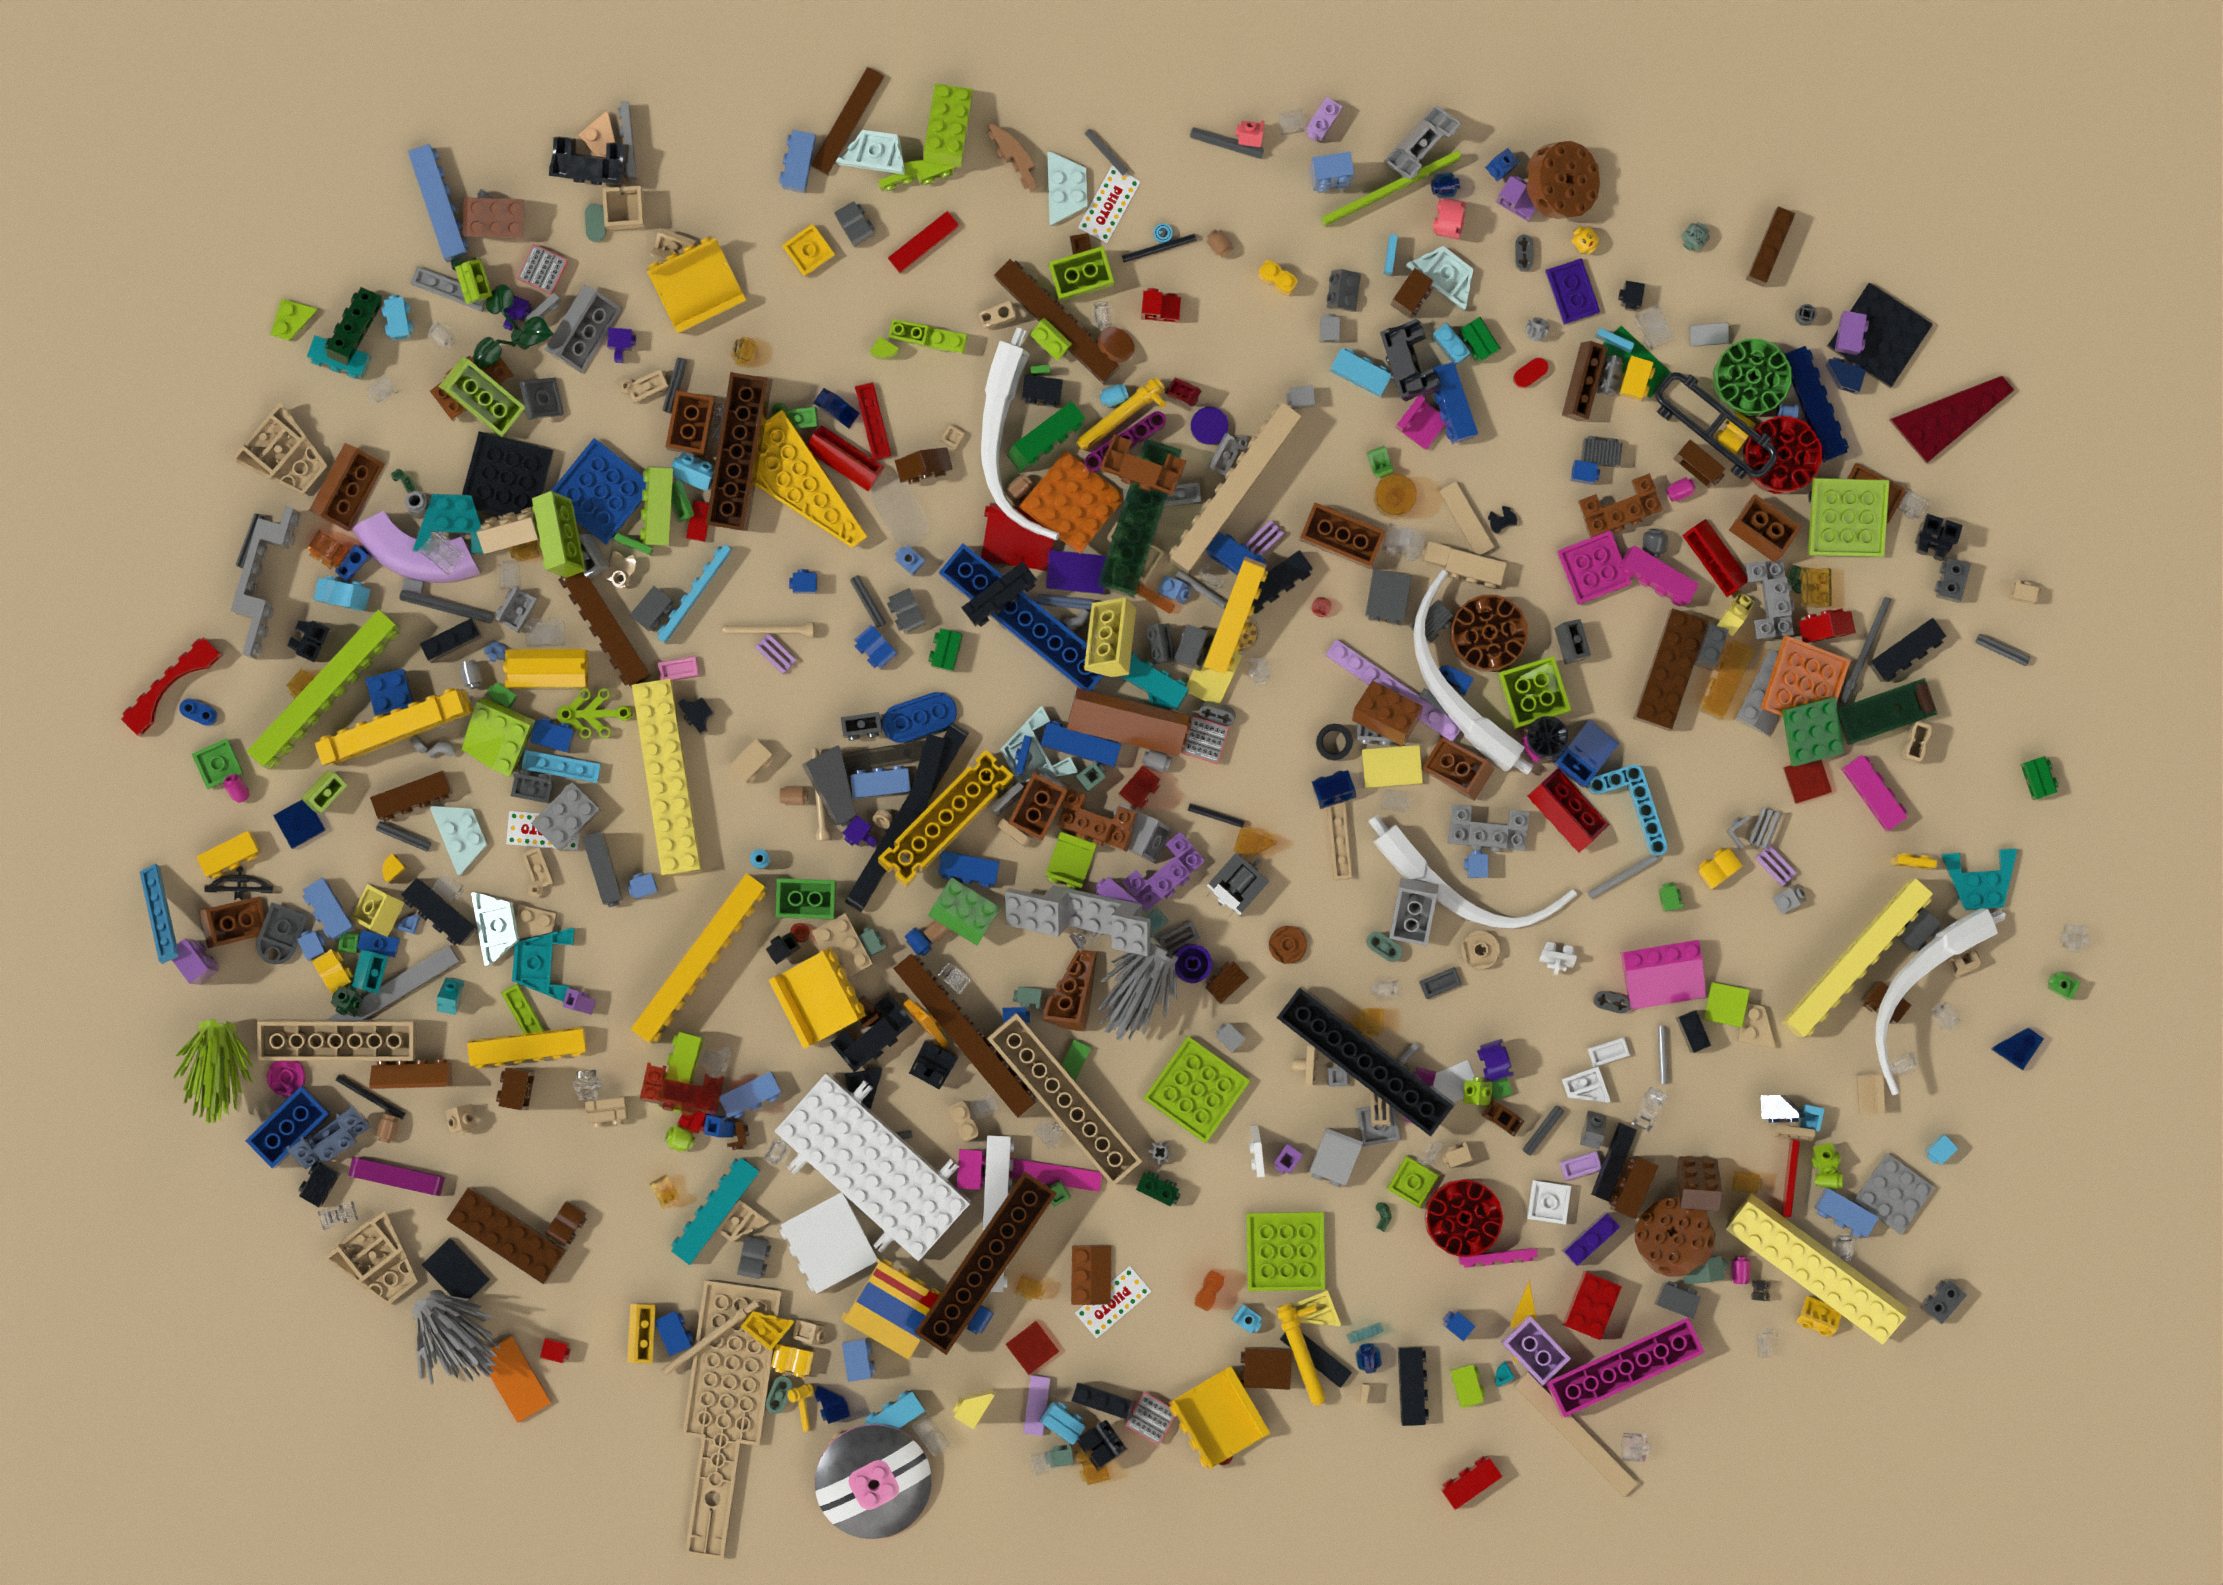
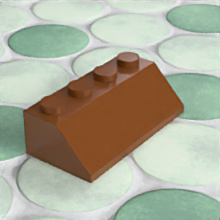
(346, 487)
(411, 1075)

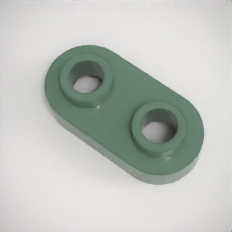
(1384, 946)
(779, 1394)

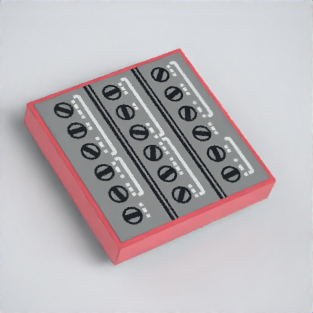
(542, 269)
(1205, 740)
(1150, 1418)

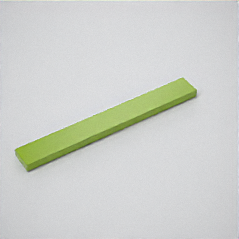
(1390, 189)

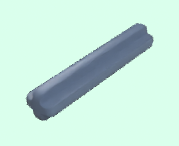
(1062, 601)

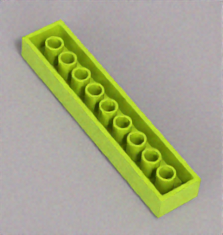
(323, 690)

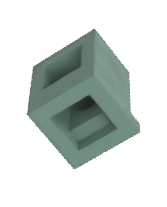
(1087, 783)
(871, 941)
(1027, 996)
(1062, 1456)

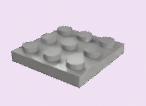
(1893, 1193)

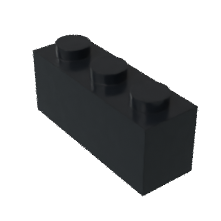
(451, 640)
(1103, 1401)

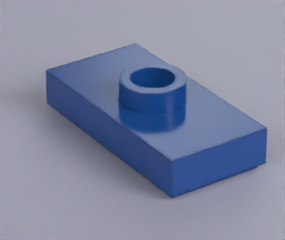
(1022, 754)
(378, 943)

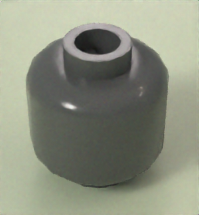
(1655, 542)

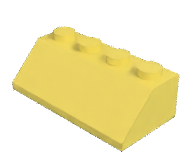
(1110, 637)
(973, 1407)

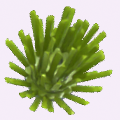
(211, 1067)

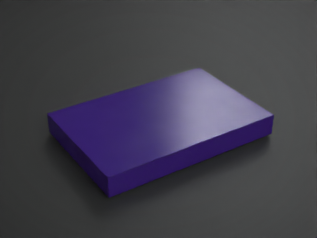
(1572, 291)
(1074, 572)

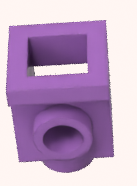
(579, 1001)
(1294, 1157)

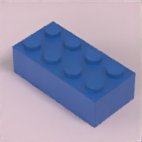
(293, 1119)

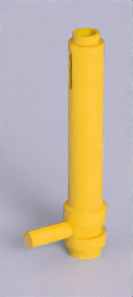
(1143, 396)
(1291, 1326)

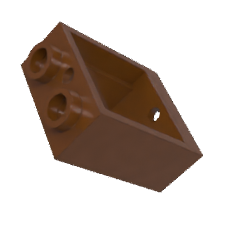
(1700, 464)

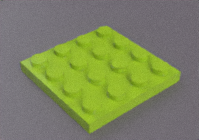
(1848, 517)
(1196, 1089)
(1285, 1251)

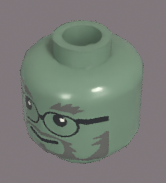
(1695, 236)

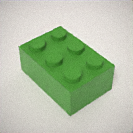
(805, 899)
(964, 911)

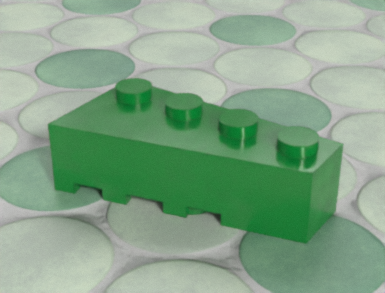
(1045, 436)

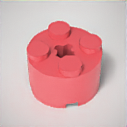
(1450, 218)

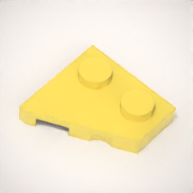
(1325, 1309)

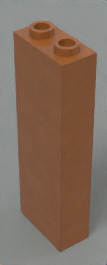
(1128, 722)

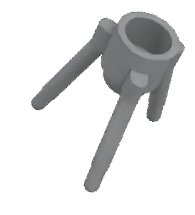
(423, 1354)

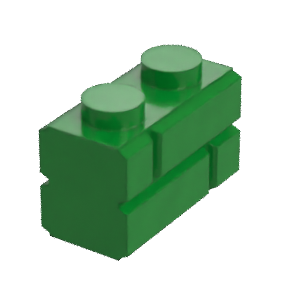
(1479, 340)
(946, 650)
(2039, 777)

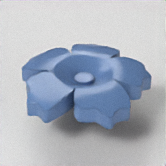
(495, 651)

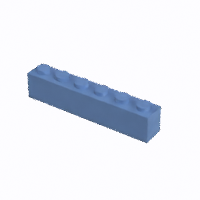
(438, 203)

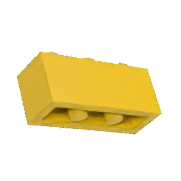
(229, 855)
(641, 1333)

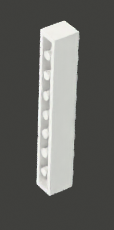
(997, 1184)

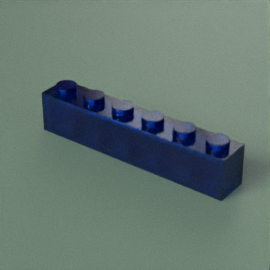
(1815, 404)

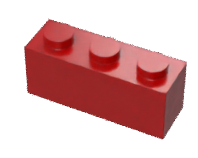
(1470, 1482)

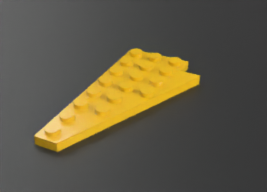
(797, 480)

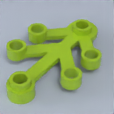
(590, 713)

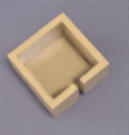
(623, 210)

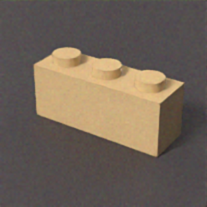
(1475, 568)

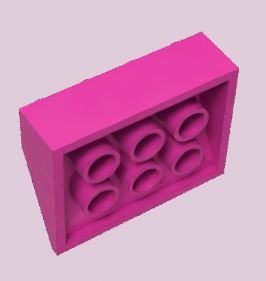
(1664, 974)

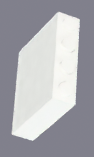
(828, 1243)

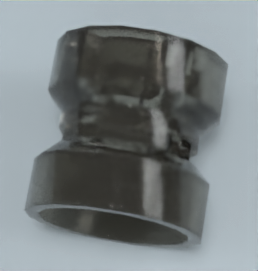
(1761, 1286)

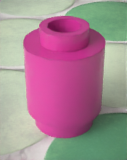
(1680, 489)
(236, 788)
(1740, 1270)

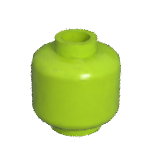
(679, 1138)

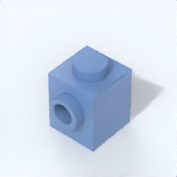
(1476, 865)
(642, 885)
(312, 944)

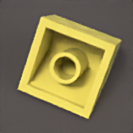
(377, 910)

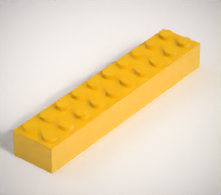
(699, 958)

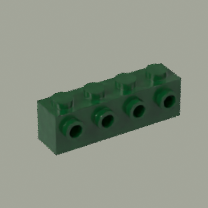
(353, 326)

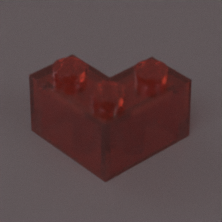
(1139, 787)

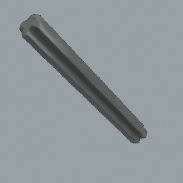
(446, 606)

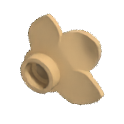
(620, 566)

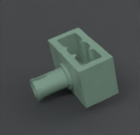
(1710, 1271)

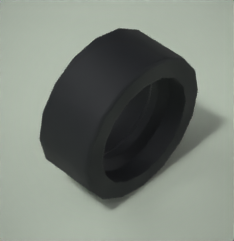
(1334, 756)

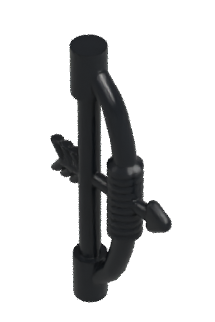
(238, 890)

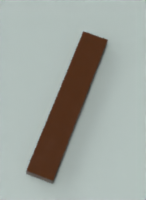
(847, 121)

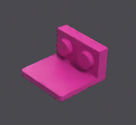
(1421, 423)

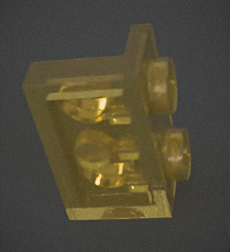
(1816, 587)

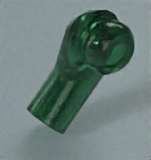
(1794, 579)

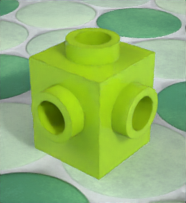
(1477, 1091)
(1825, 1159)

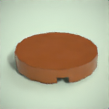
(1116, 344)
(1287, 944)

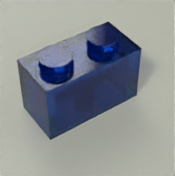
(1334, 789)

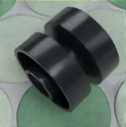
(1547, 738)

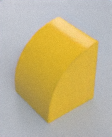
(392, 868)

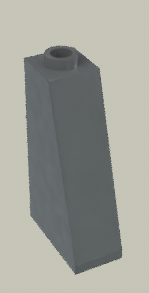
(831, 784)
(603, 868)

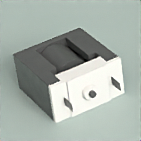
(1242, 879)

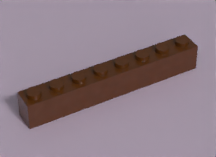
(1040, 306)
(606, 628)

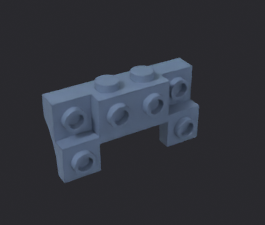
(330, 1139)

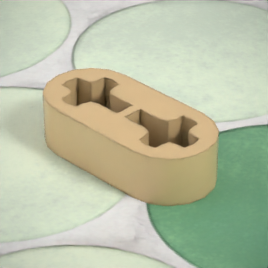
(1014, 833)

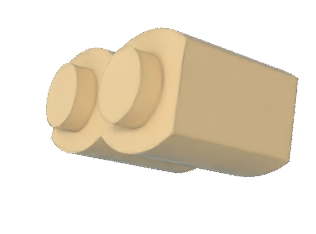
(1917, 737)
(966, 1126)

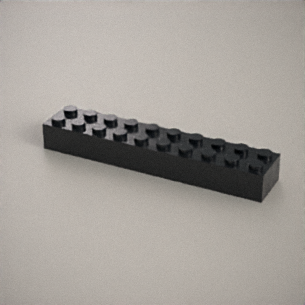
(1366, 1061)

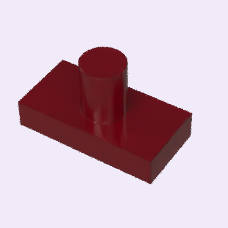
(1183, 392)

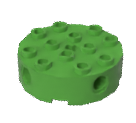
(1767, 366)

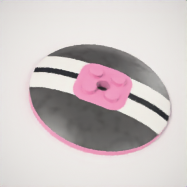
(868, 1455)

